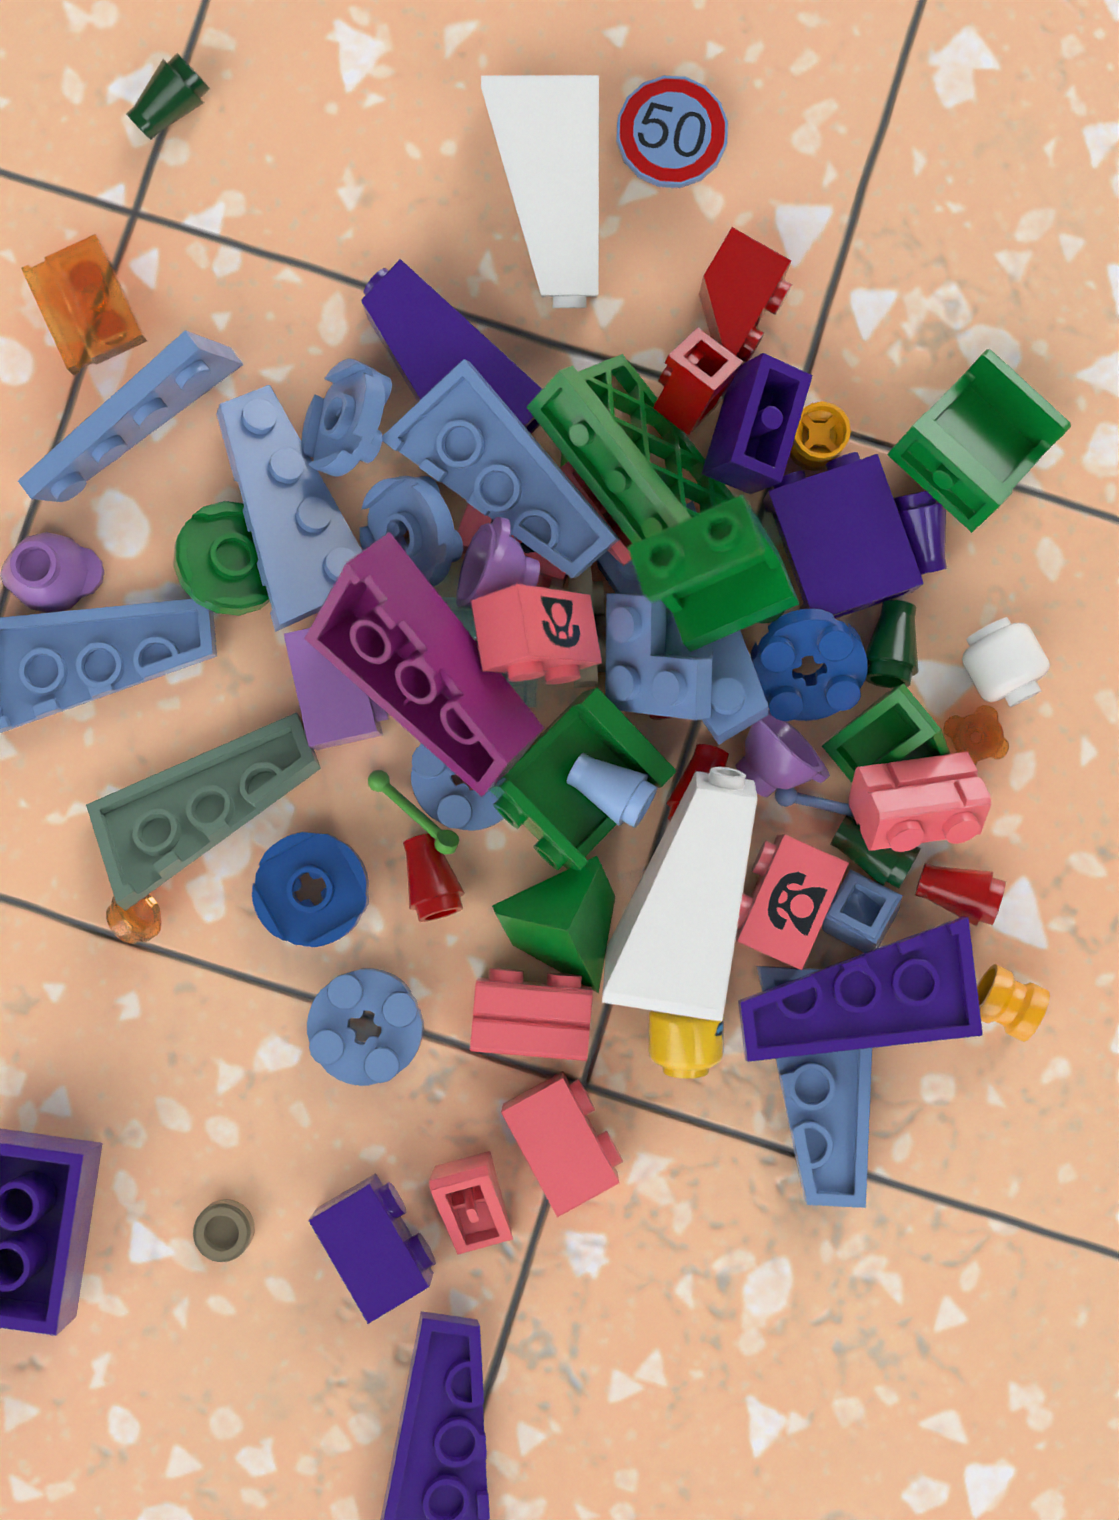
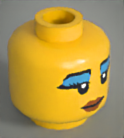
(685, 1044)

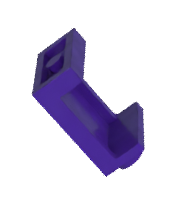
(844, 536)

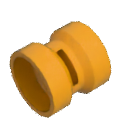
(826, 427)
(1010, 1003)

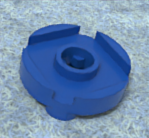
(815, 695)
(279, 880)

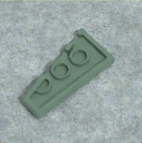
(188, 809)

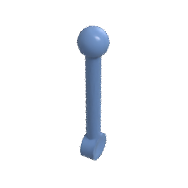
(788, 797)

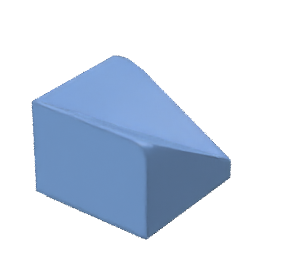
(861, 912)

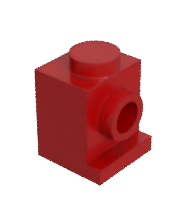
(695, 380)

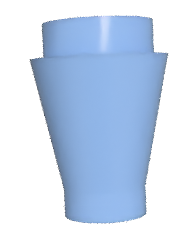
(614, 789)

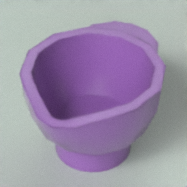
(494, 563)
(51, 572)
(779, 757)

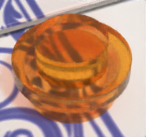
(137, 923)

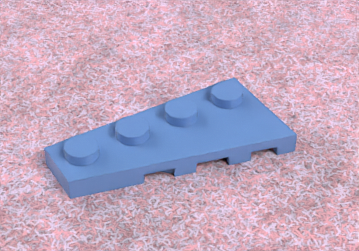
(142, 405)
(489, 458)
(286, 507)
(89, 653)
(735, 687)
(826, 1114)

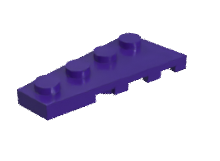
(878, 999)
(441, 1432)

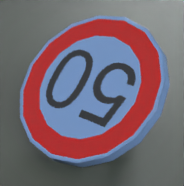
(672, 131)

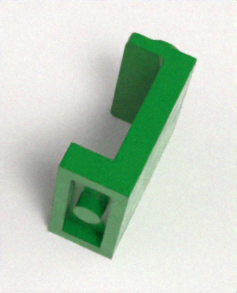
(979, 440)
(714, 573)
(537, 789)

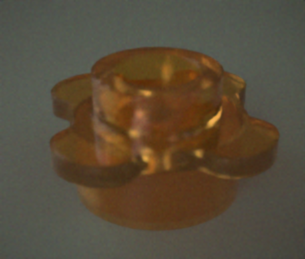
(987, 725)

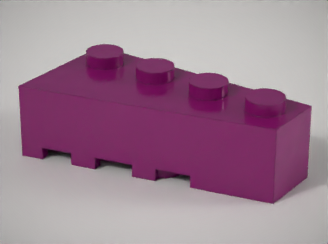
(422, 665)

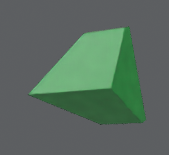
(887, 732)
(563, 921)

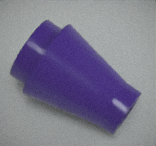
(925, 528)

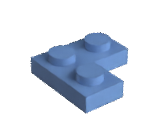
(639, 671)

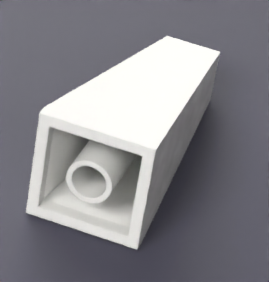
(552, 166)
(683, 917)

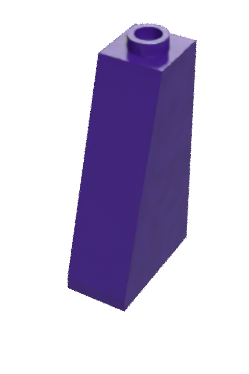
(432, 338)

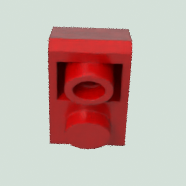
(739, 289)

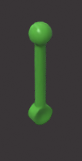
(445, 840)

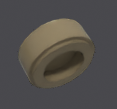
(223, 1230)

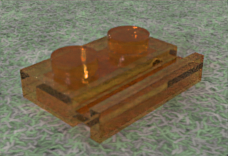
(84, 304)

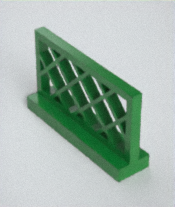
(615, 455)

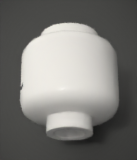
(1005, 662)

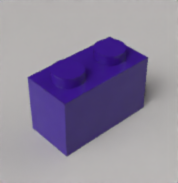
(757, 424)
(374, 1247)

